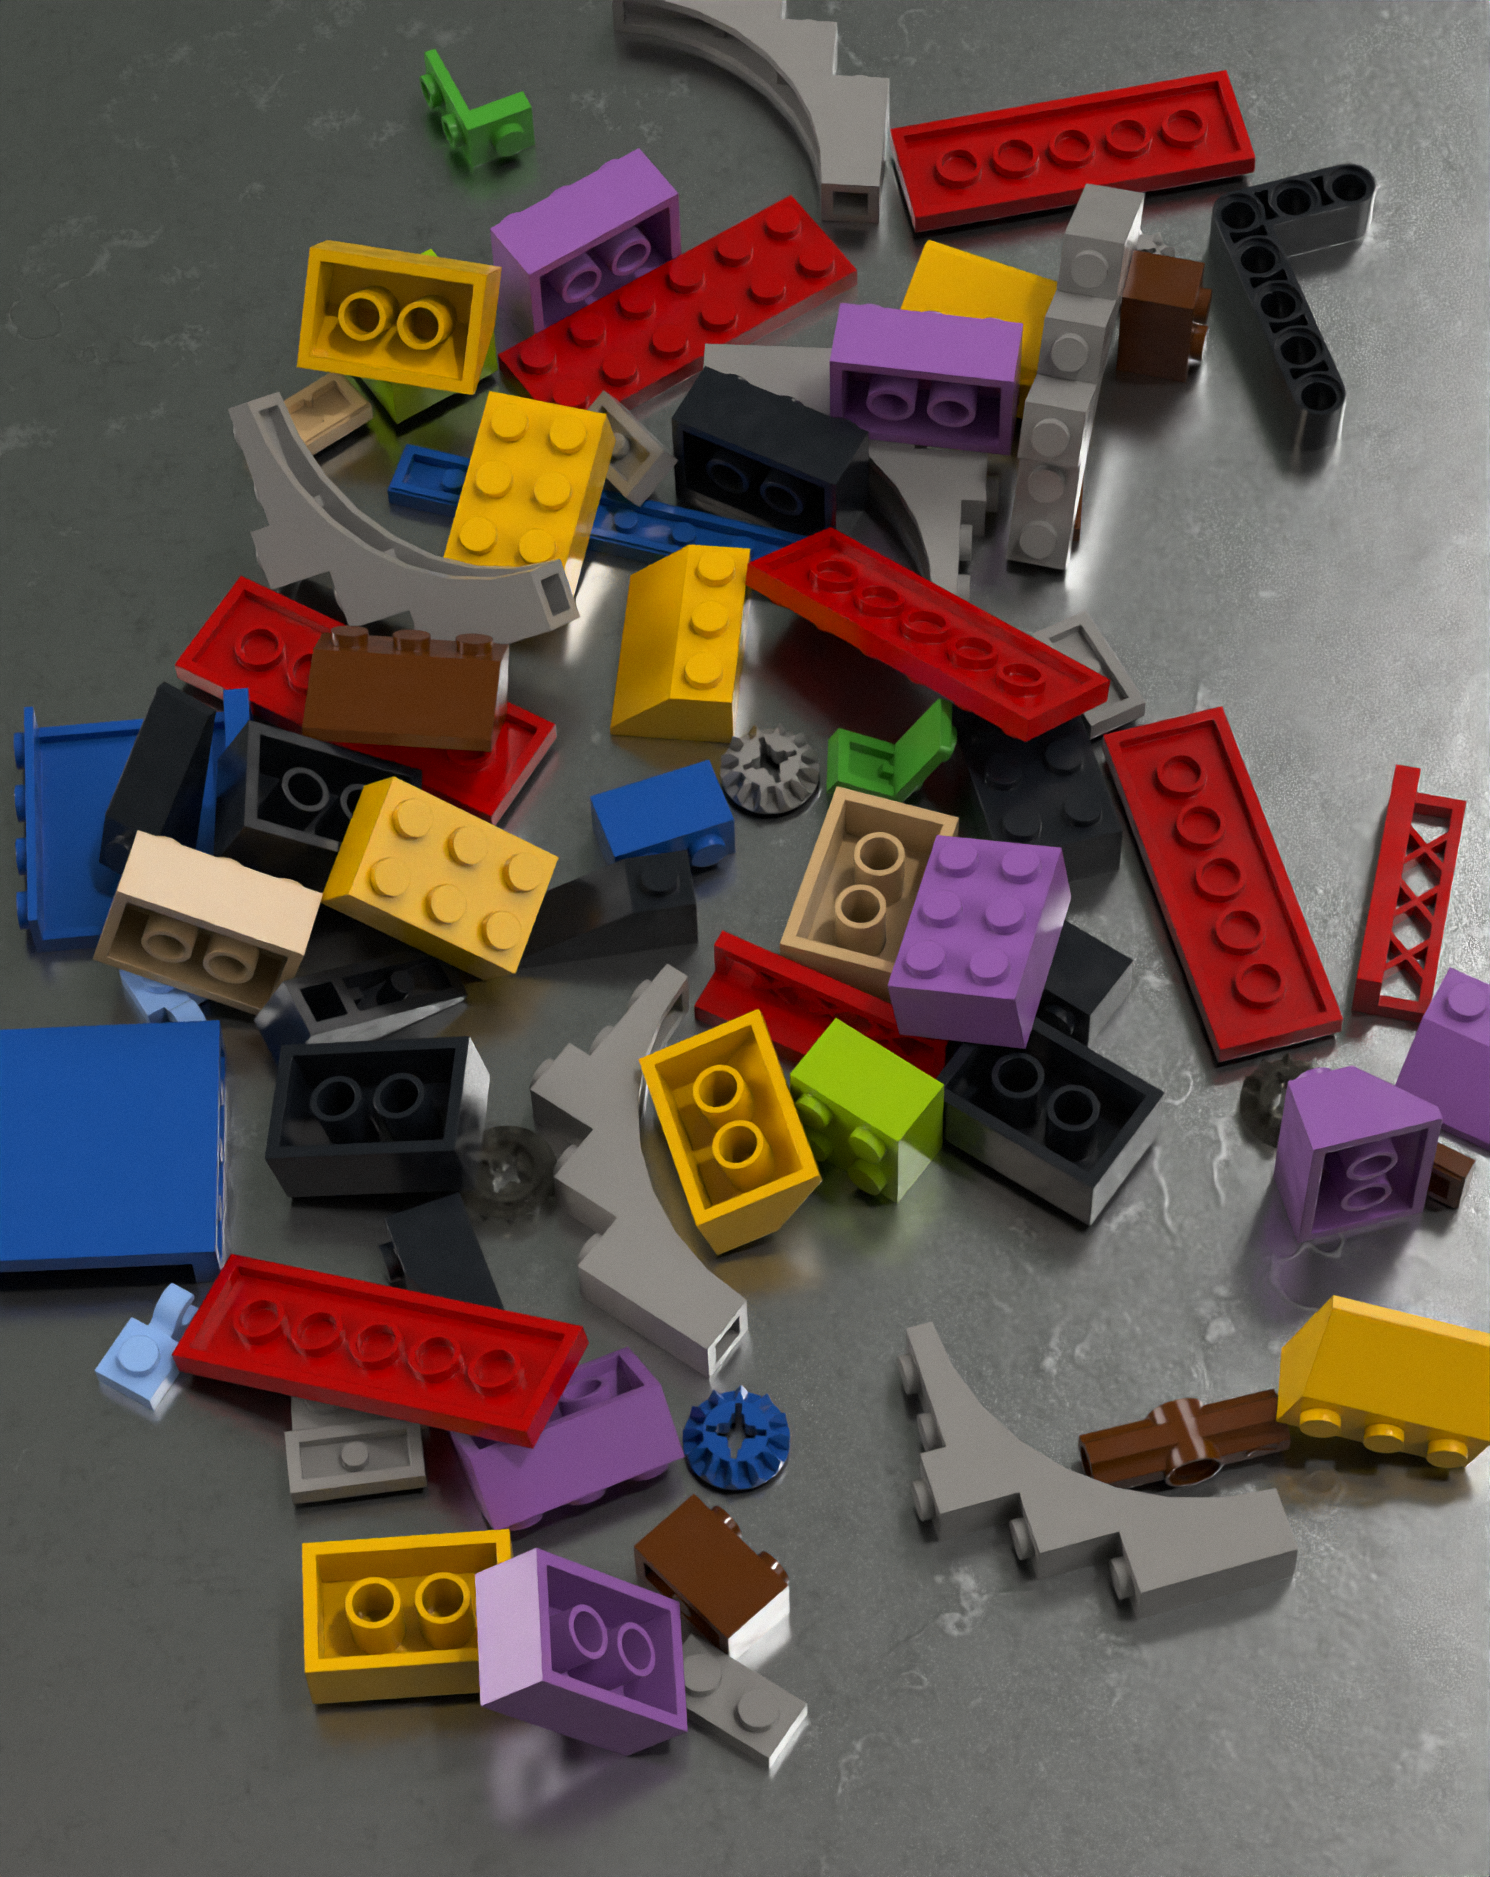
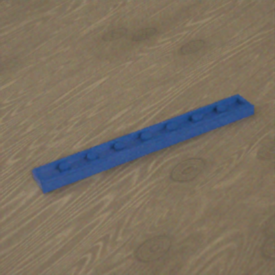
(646, 533)

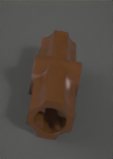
(1184, 1441)

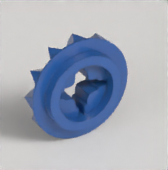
(758, 1457)

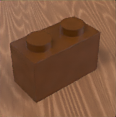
(1163, 316)
(717, 1578)

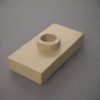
(327, 411)

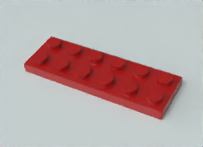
(1050, 149)
(658, 324)
(928, 634)
(268, 646)
(1221, 884)
(382, 1350)

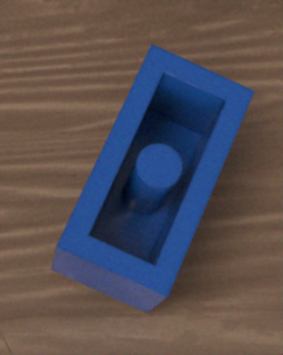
(666, 815)

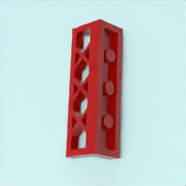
(1389, 885)
(799, 1017)

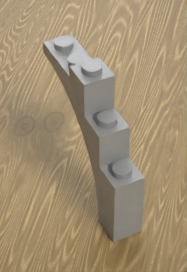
(797, 63)
(1070, 373)
(930, 493)
(373, 571)
(636, 1259)
(1157, 1546)

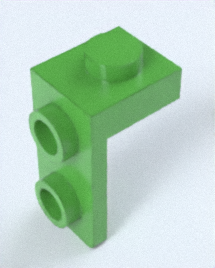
(483, 132)
(890, 768)

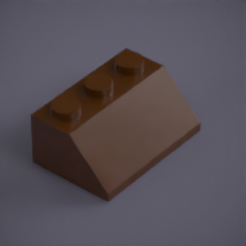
(407, 689)

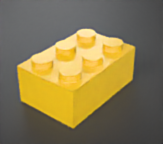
(532, 485)
(439, 879)
(395, 1614)

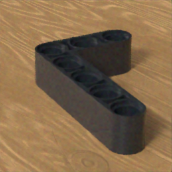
(1250, 246)

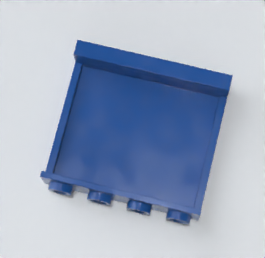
(64, 805)
(113, 1147)

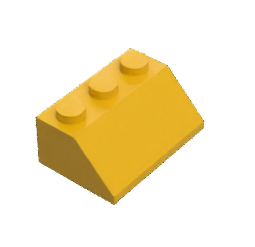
(982, 288)
(397, 316)
(684, 646)
(732, 1130)
(1388, 1382)

